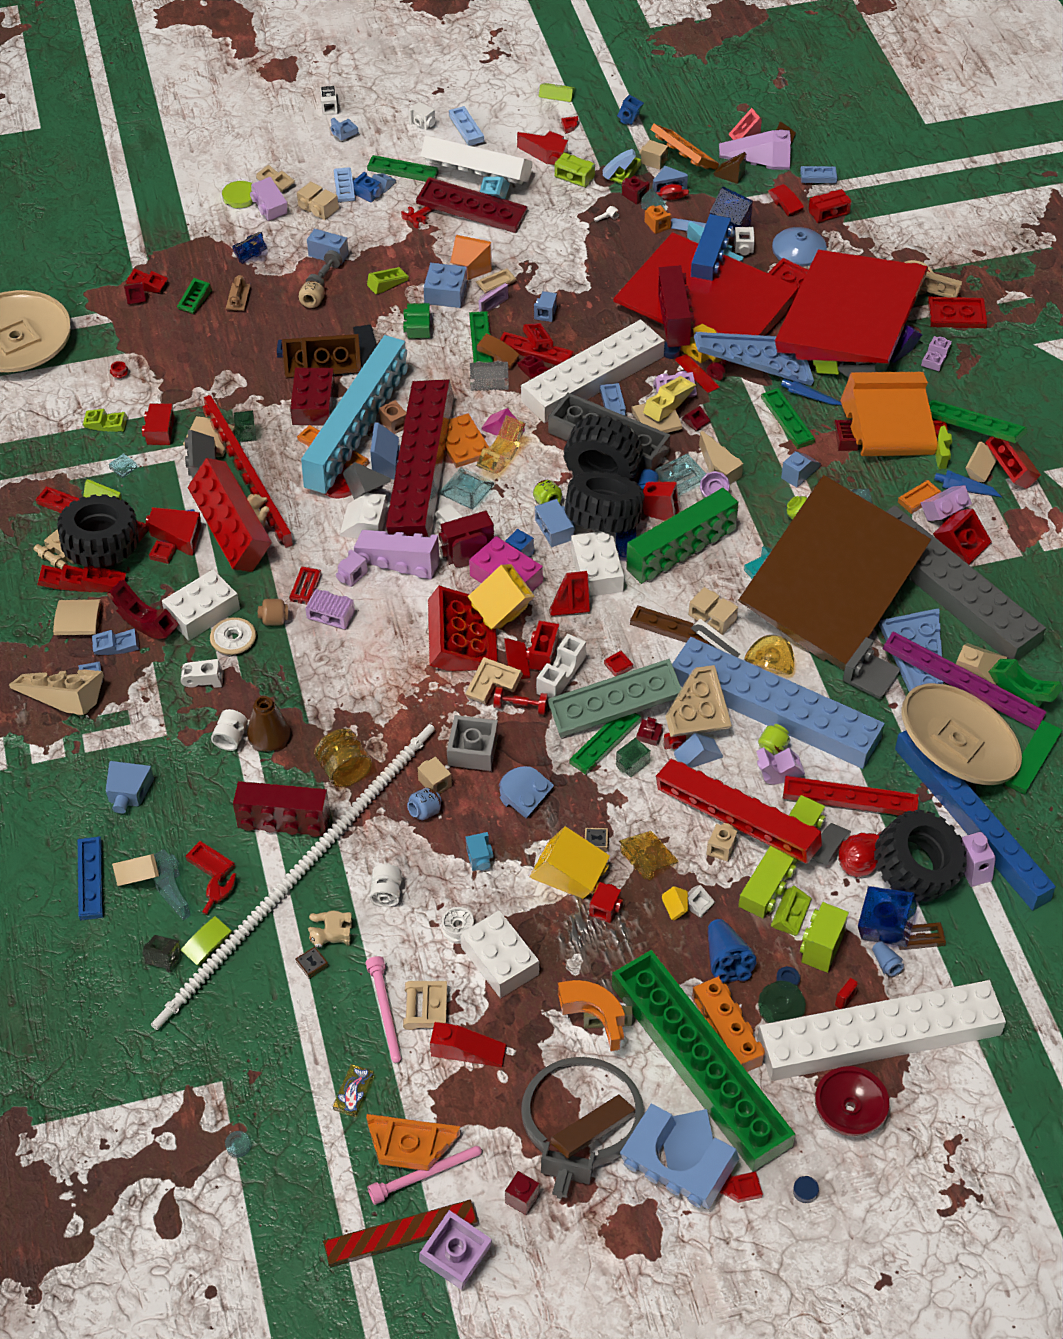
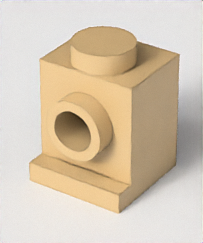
(722, 841)

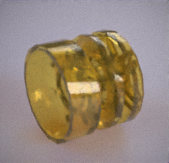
(342, 757)

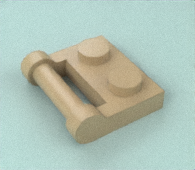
(433, 1006)

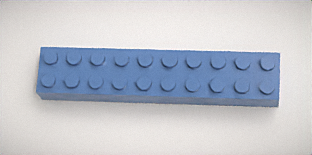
(782, 702)

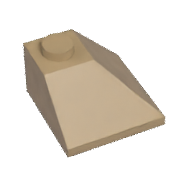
(978, 660)

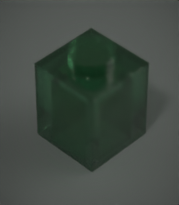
(245, 426)
(632, 757)

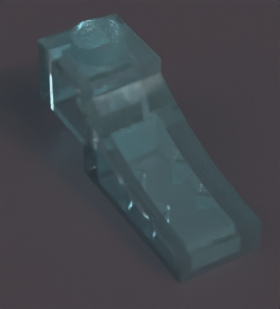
(166, 883)

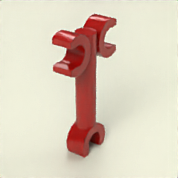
(416, 217)

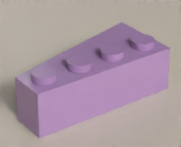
(400, 553)

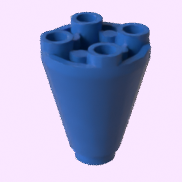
(729, 954)

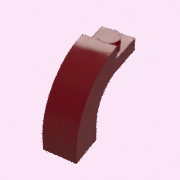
(139, 615)

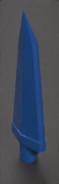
(798, 388)
(952, 479)

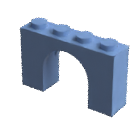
(698, 1183)

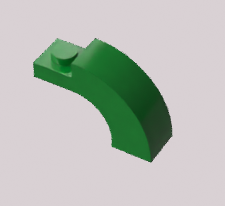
(1012, 678)

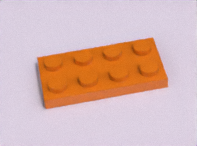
(685, 148)

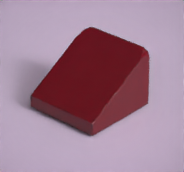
(696, 418)

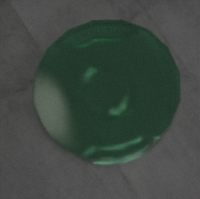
(781, 1002)

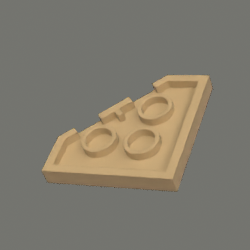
(699, 705)

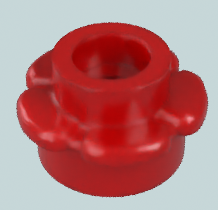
(118, 369)

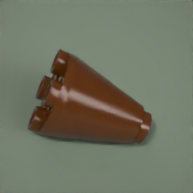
(267, 726)

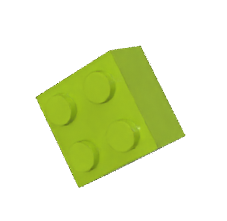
(823, 936)

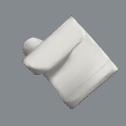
(611, 211)

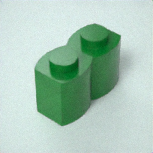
(417, 320)

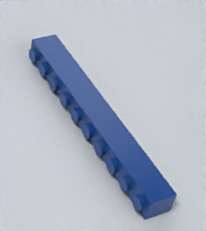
(975, 817)

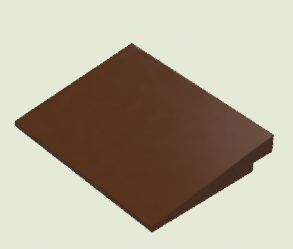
(834, 572)

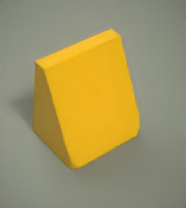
(675, 902)

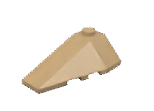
(65, 692)

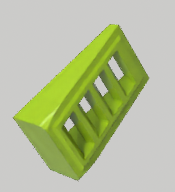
(386, 279)

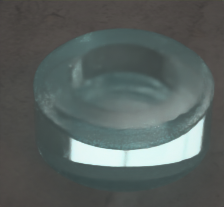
(237, 1144)

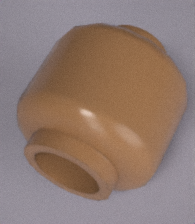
(273, 612)

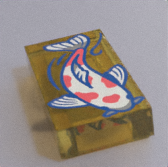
(353, 1090)

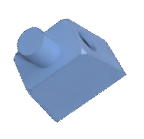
(127, 784)

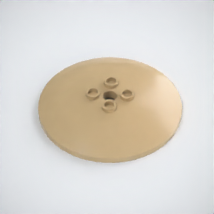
(38, 323)
(961, 734)

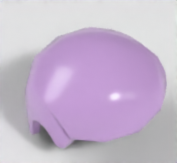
(712, 482)

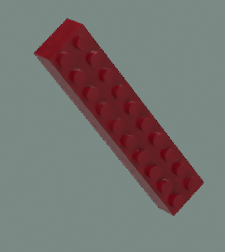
(420, 458)

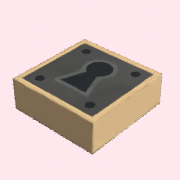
(597, 837)

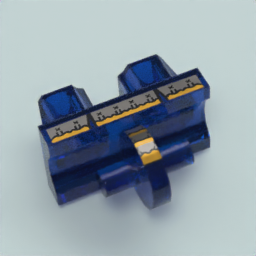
(250, 247)

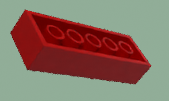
(229, 515)

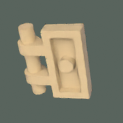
(52, 545)

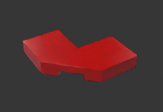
(742, 1187)

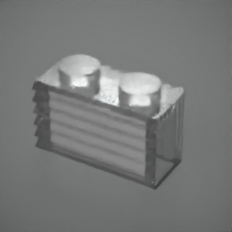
(489, 376)

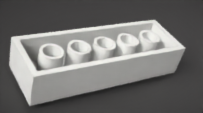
(477, 159)

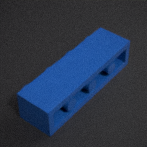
(711, 247)

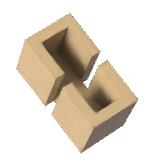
(321, 204)
(707, 605)

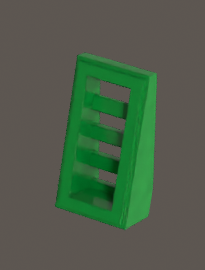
(195, 285)

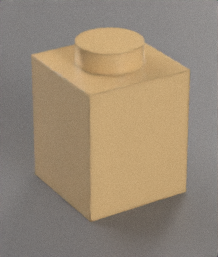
(654, 154)
(434, 775)

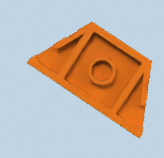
(410, 1142)

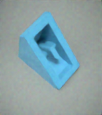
(495, 186)

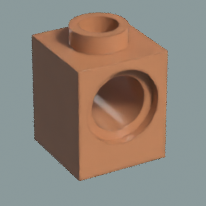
(392, 416)

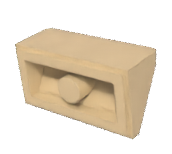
(980, 463)

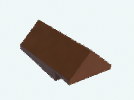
(334, 352)

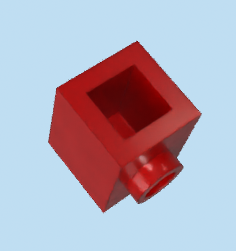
(605, 902)

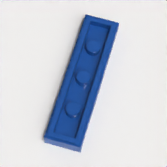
(90, 878)

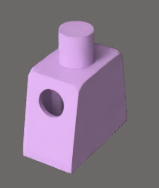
(979, 859)

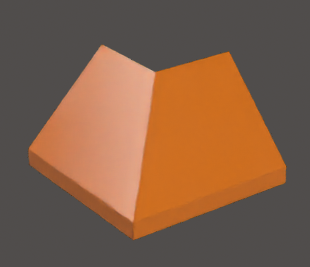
(473, 254)

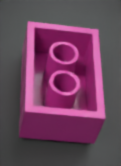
(500, 553)

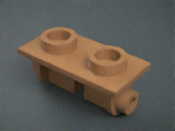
(238, 294)

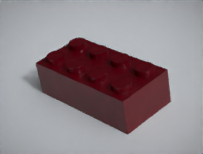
(675, 306)
(281, 808)

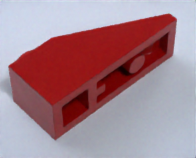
(542, 147)
(465, 1045)

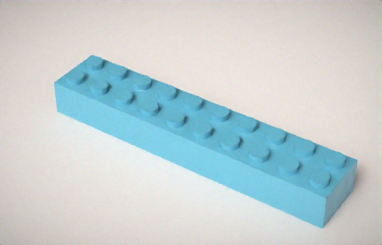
(354, 414)

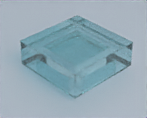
(122, 465)

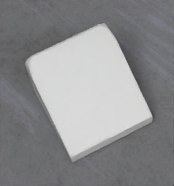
(699, 900)

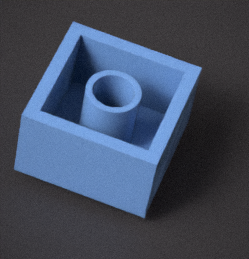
(445, 285)

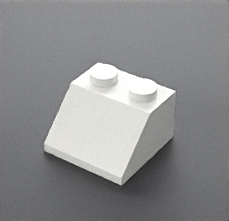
(364, 513)

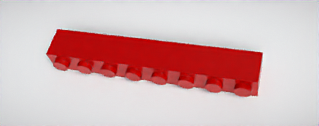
(739, 810)

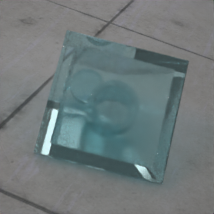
(466, 488)

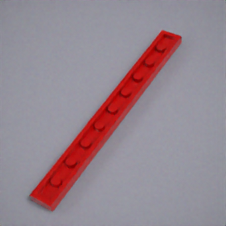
(248, 474)

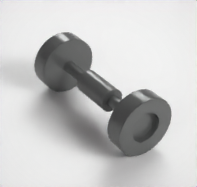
(331, 259)

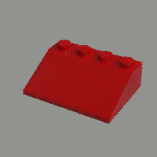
(457, 632)

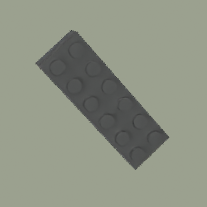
(574, 408)

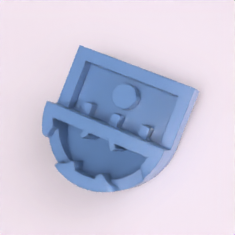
(524, 789)

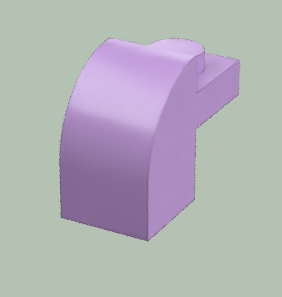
(780, 765)

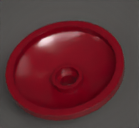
(852, 1088)

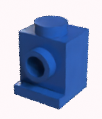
(630, 110)
(367, 187)

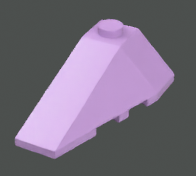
(766, 148)

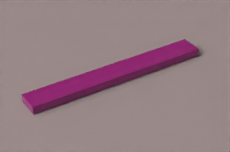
(964, 680)

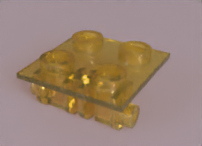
(647, 853)

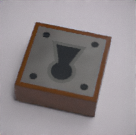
(311, 962)

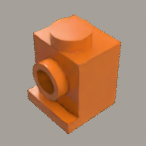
(654, 215)

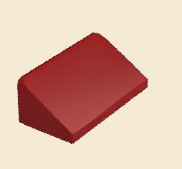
(516, 656)

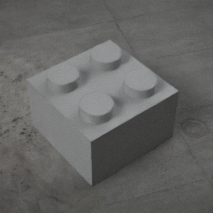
(472, 743)

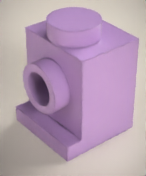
(352, 568)

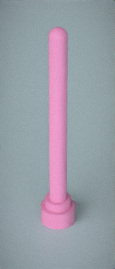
(376, 968)
(380, 1191)

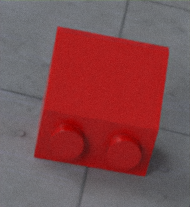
(963, 535)

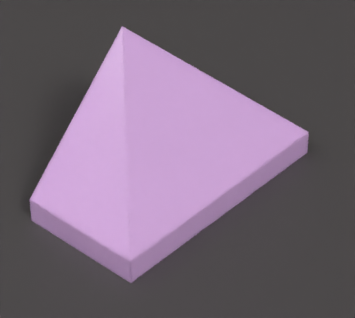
(493, 298)

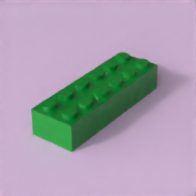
(681, 535)

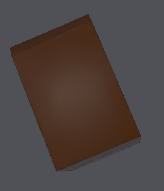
(732, 169)

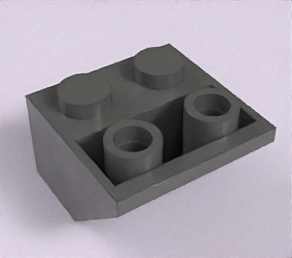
(198, 447)

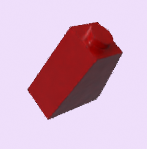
(175, 527)

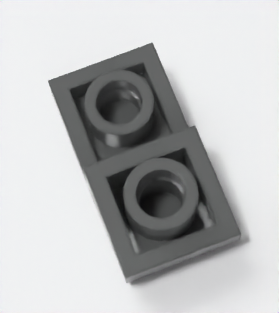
(831, 842)

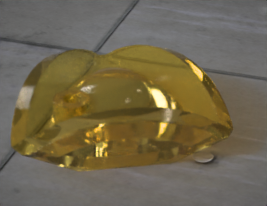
(772, 654)

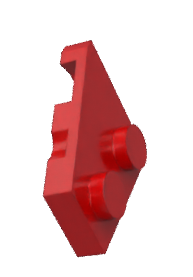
(572, 595)

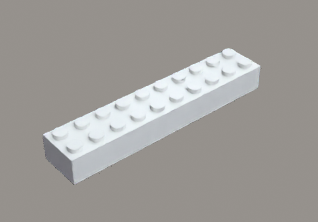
(880, 1030)

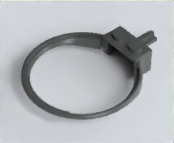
(575, 1167)

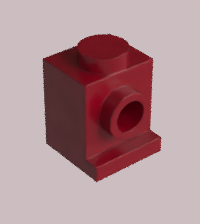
(634, 189)

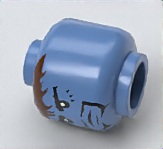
(424, 803)

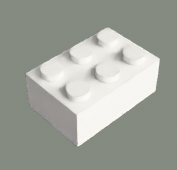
(599, 557)
(201, 604)
(499, 954)

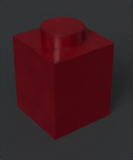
(522, 1193)

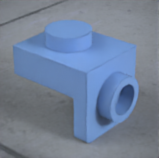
(343, 129)

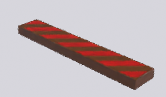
(392, 1234)

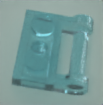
(680, 469)

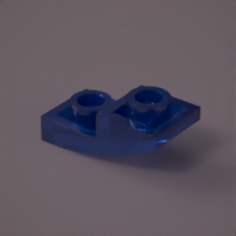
(621, 541)

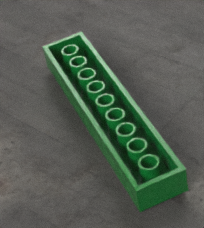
(703, 1061)

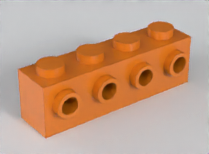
(726, 1019)

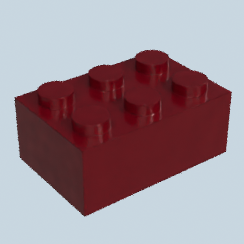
(312, 396)

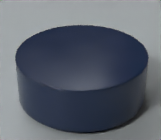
(671, 352)
(788, 974)
(805, 1189)

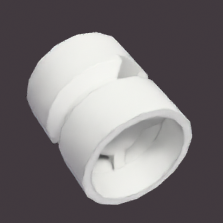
(229, 730)
(385, 885)

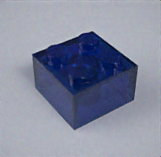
(887, 916)

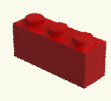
(1014, 461)

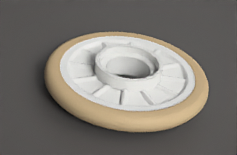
(242, 627)

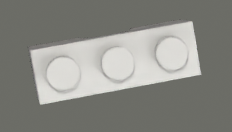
(569, 657)

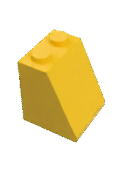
(570, 864)

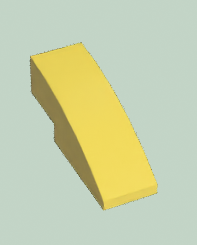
(668, 398)

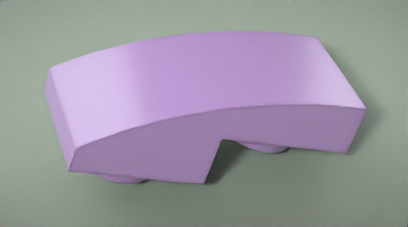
(936, 353)

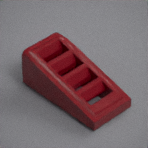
(845, 438)

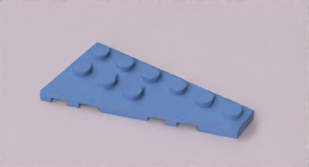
(756, 353)
(922, 629)

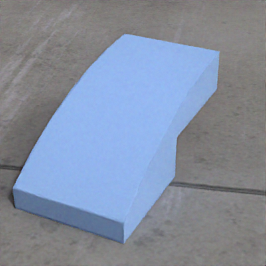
(622, 160)

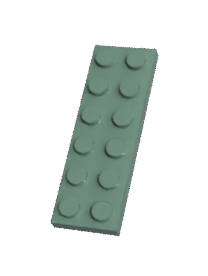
(614, 697)

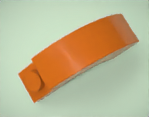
(594, 999)

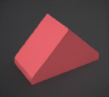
(747, 126)

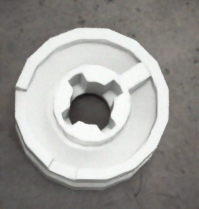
(453, 918)

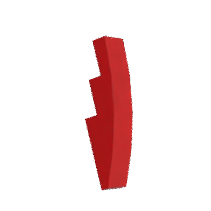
(79, 579)

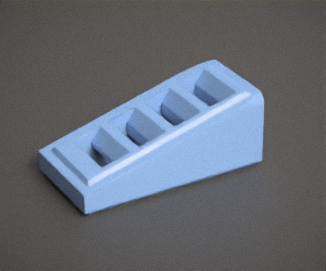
(344, 184)

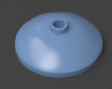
(798, 245)

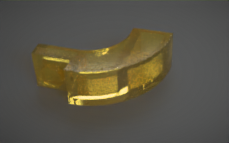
(504, 447)

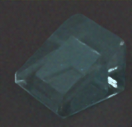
(651, 198)

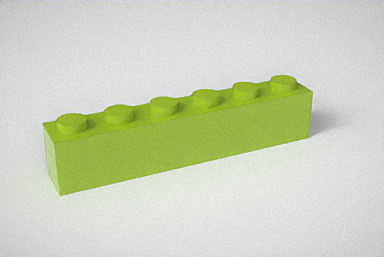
(777, 866)

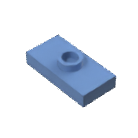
(818, 174)

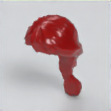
(857, 854)

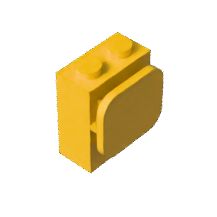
(501, 597)

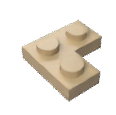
(490, 675)

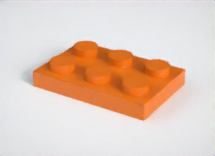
(464, 441)

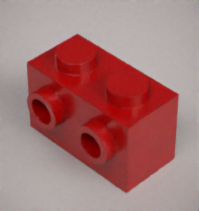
(543, 645)

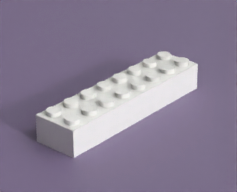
(596, 366)

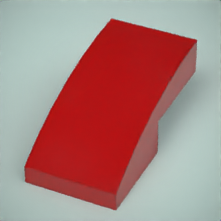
(787, 199)
(151, 282)

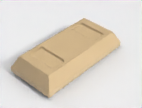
(496, 280)

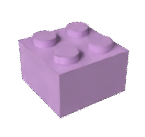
(455, 1249)

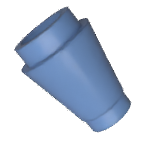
(888, 960)

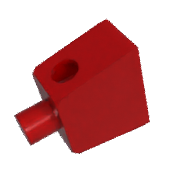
(661, 500)

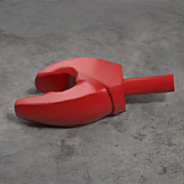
(672, 192)
(216, 893)

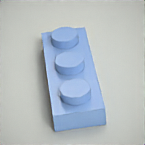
(466, 125)

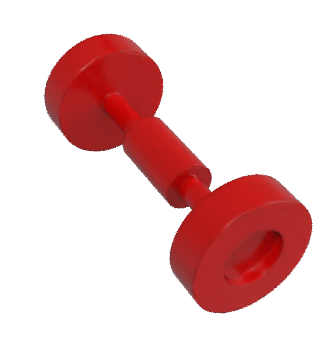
(518, 700)

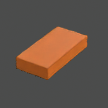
(912, 500)

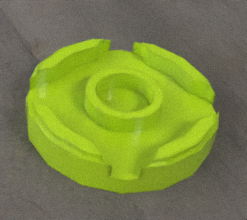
(237, 194)

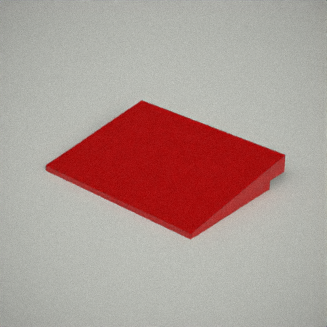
(732, 303)
(850, 308)

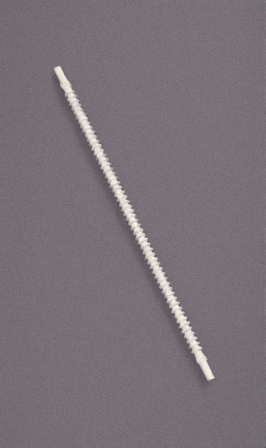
(261, 911)

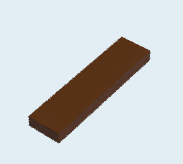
(664, 625)
(592, 1126)

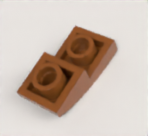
(498, 349)

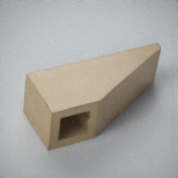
(719, 458)

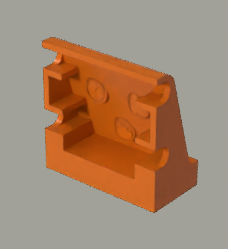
(890, 413)

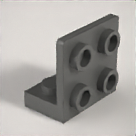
(869, 671)

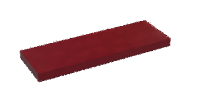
(471, 204)

